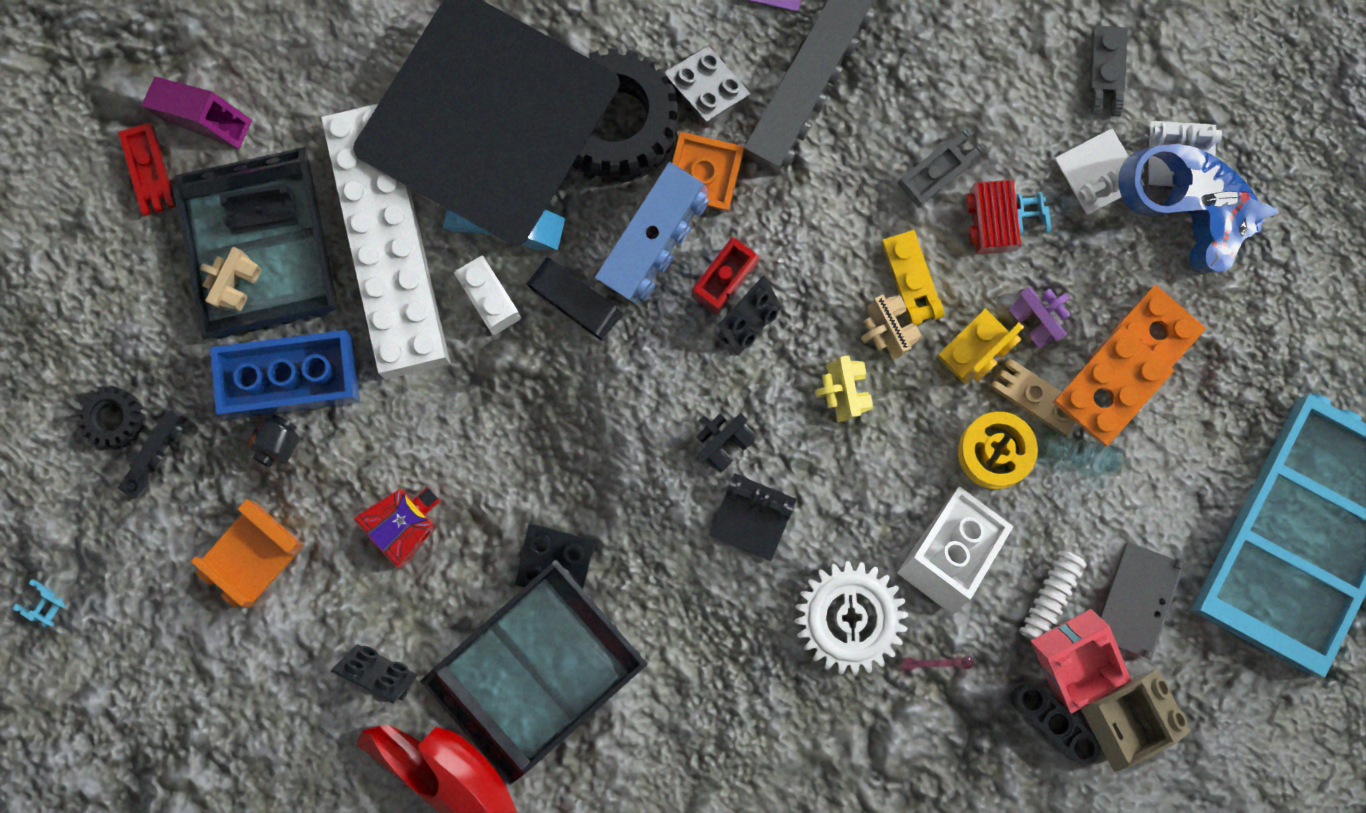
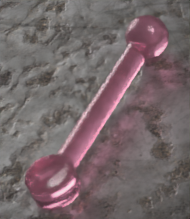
(909, 663)

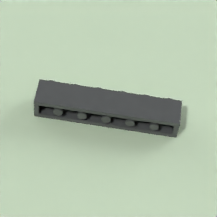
(806, 82)

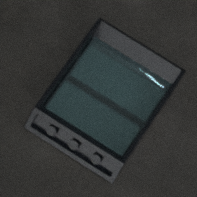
(293, 259)
(533, 672)

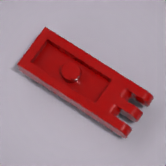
(147, 168)

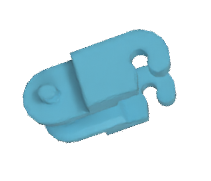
(1043, 212)
(47, 594)

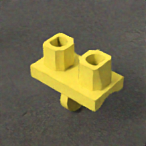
(841, 390)

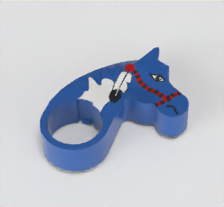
(1208, 189)

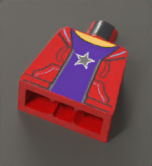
(400, 524)

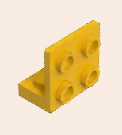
(973, 349)

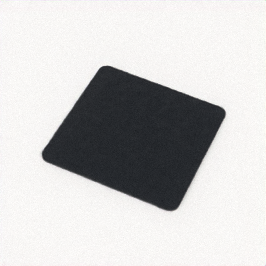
(487, 117)

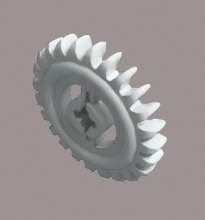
(852, 652)

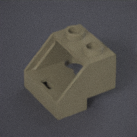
(1121, 735)

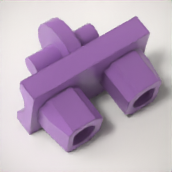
(1031, 304)

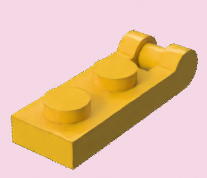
(912, 277)

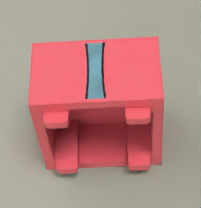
(1081, 660)

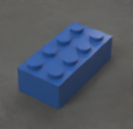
(284, 375)

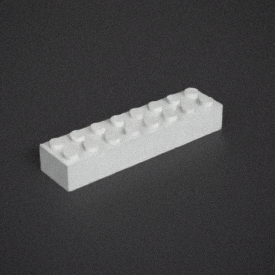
(386, 255)

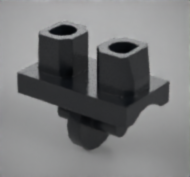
(713, 452)

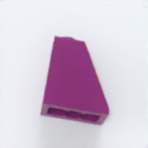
(197, 111)

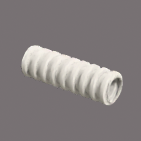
(1053, 595)

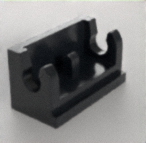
(259, 208)

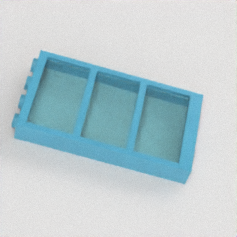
(1299, 543)

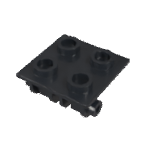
(749, 316)
(752, 517)
(545, 546)
(375, 673)

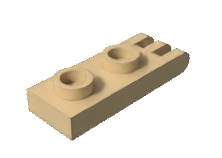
(1033, 396)

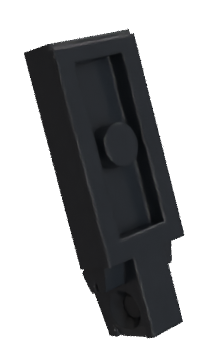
(152, 454)

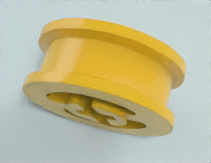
(975, 436)

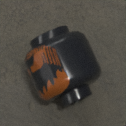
(273, 441)

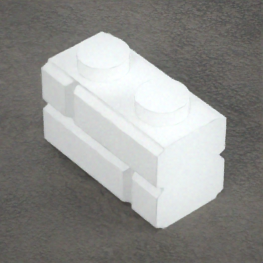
(487, 295)

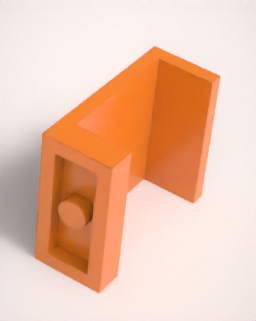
(248, 556)

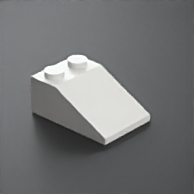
(955, 551)

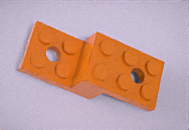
(1129, 366)

